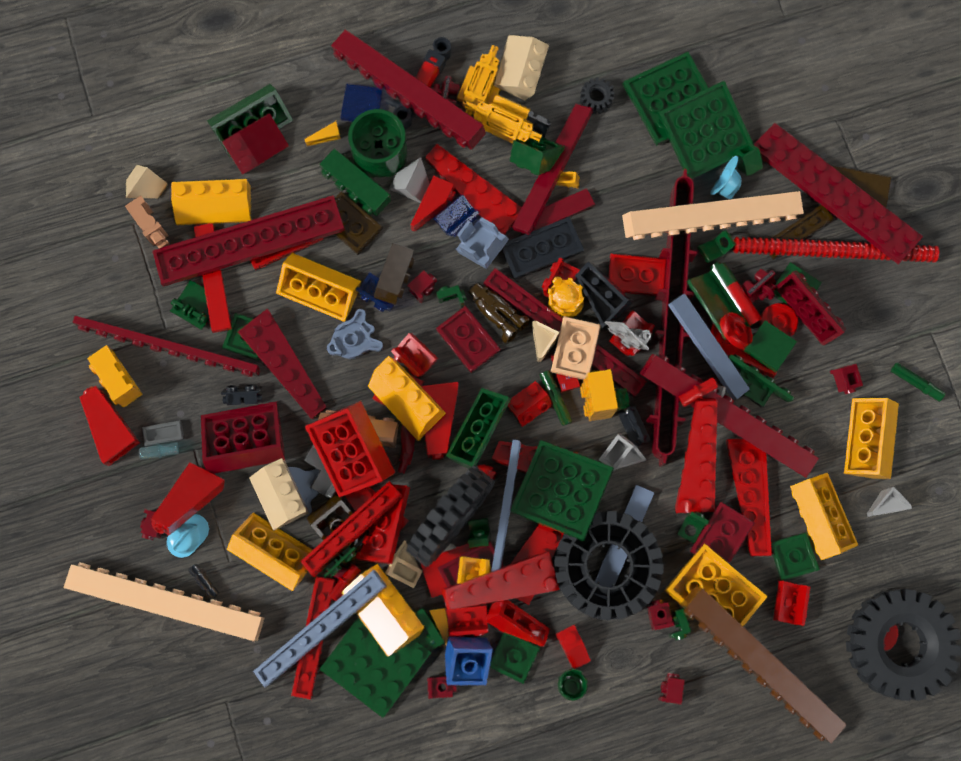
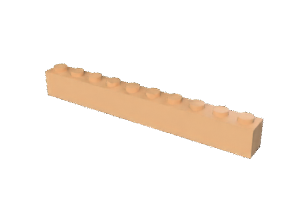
(712, 214)
(164, 602)

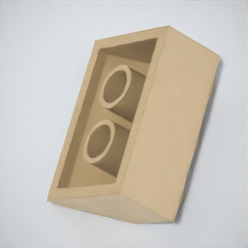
(521, 66)
(278, 494)

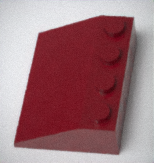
(810, 308)
(241, 438)

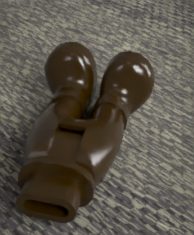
(490, 303)

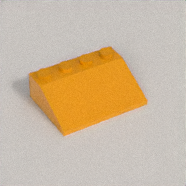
(720, 581)

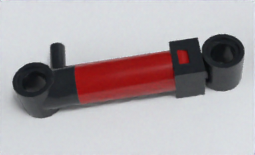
(432, 67)

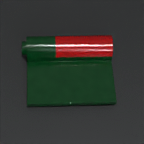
(722, 294)

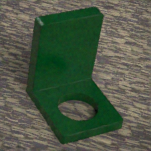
(714, 249)
(695, 519)

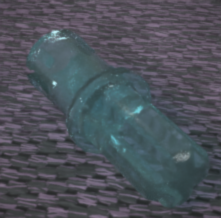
(159, 450)

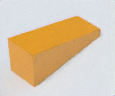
(324, 135)
(569, 179)
(440, 619)

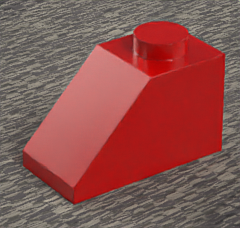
(573, 646)

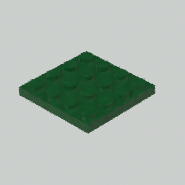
(662, 88)
(705, 129)
(562, 490)
(368, 672)

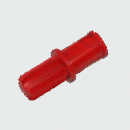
(698, 391)
(344, 581)

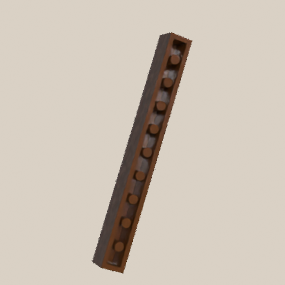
(763, 664)

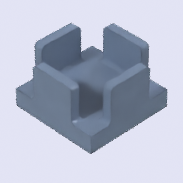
(481, 242)

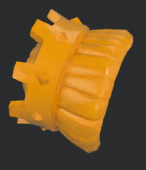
(565, 297)

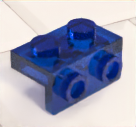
(455, 216)
(367, 292)

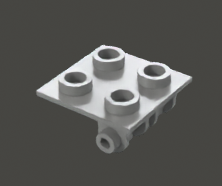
(630, 337)

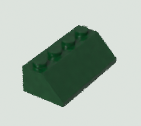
(248, 111)
(478, 428)

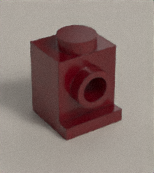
(422, 285)
(847, 378)
(146, 526)
(656, 622)
(672, 689)
(434, 692)

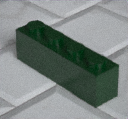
(355, 182)

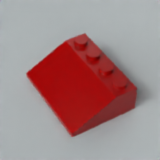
(350, 449)

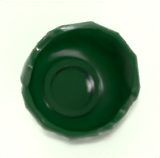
(572, 684)

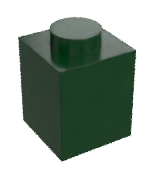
(748, 159)

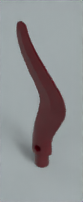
(407, 442)

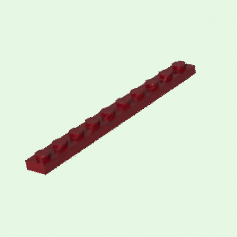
(539, 312)
(174, 349)

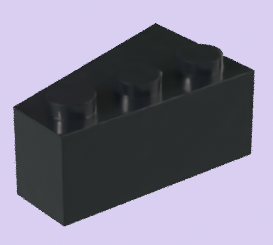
(604, 296)

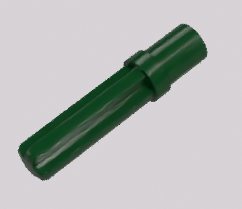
(926, 387)
(555, 397)

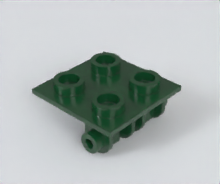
(192, 305)
(333, 568)

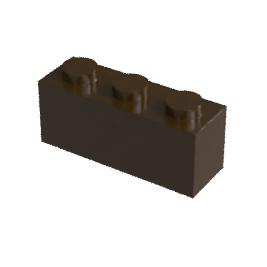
(394, 274)

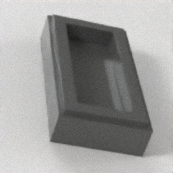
(163, 433)

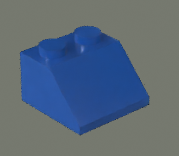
(467, 660)

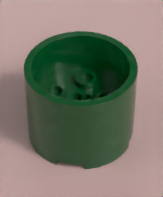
(373, 130)

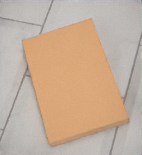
(575, 348)

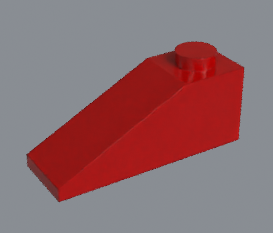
(433, 202)
(516, 622)

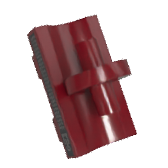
(447, 88)
(763, 288)

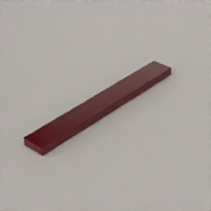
(546, 181)

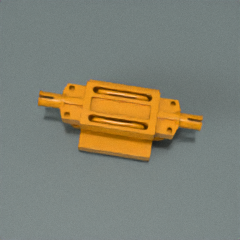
(480, 80)
(504, 119)

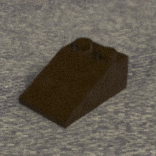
(330, 517)

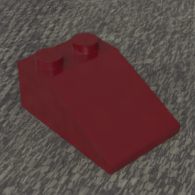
(255, 143)

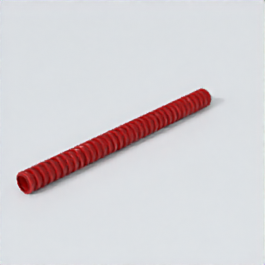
(829, 249)

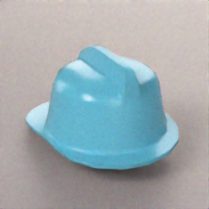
(729, 180)
(188, 536)

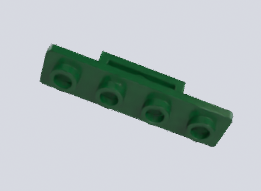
(759, 386)

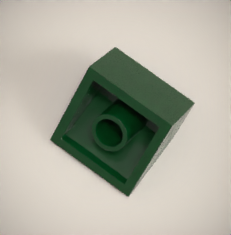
(535, 155)

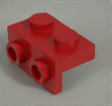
(562, 270)
(632, 321)
(414, 355)
(529, 403)
(791, 603)
(467, 621)

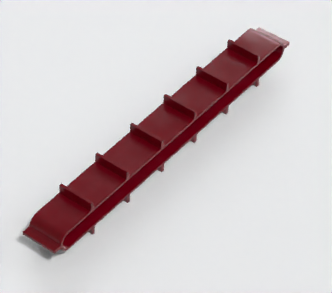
(686, 183)

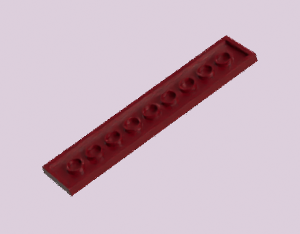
(837, 193)
(248, 241)

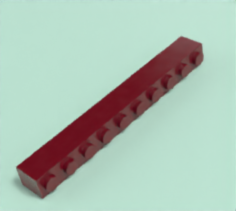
(409, 90)
(733, 417)

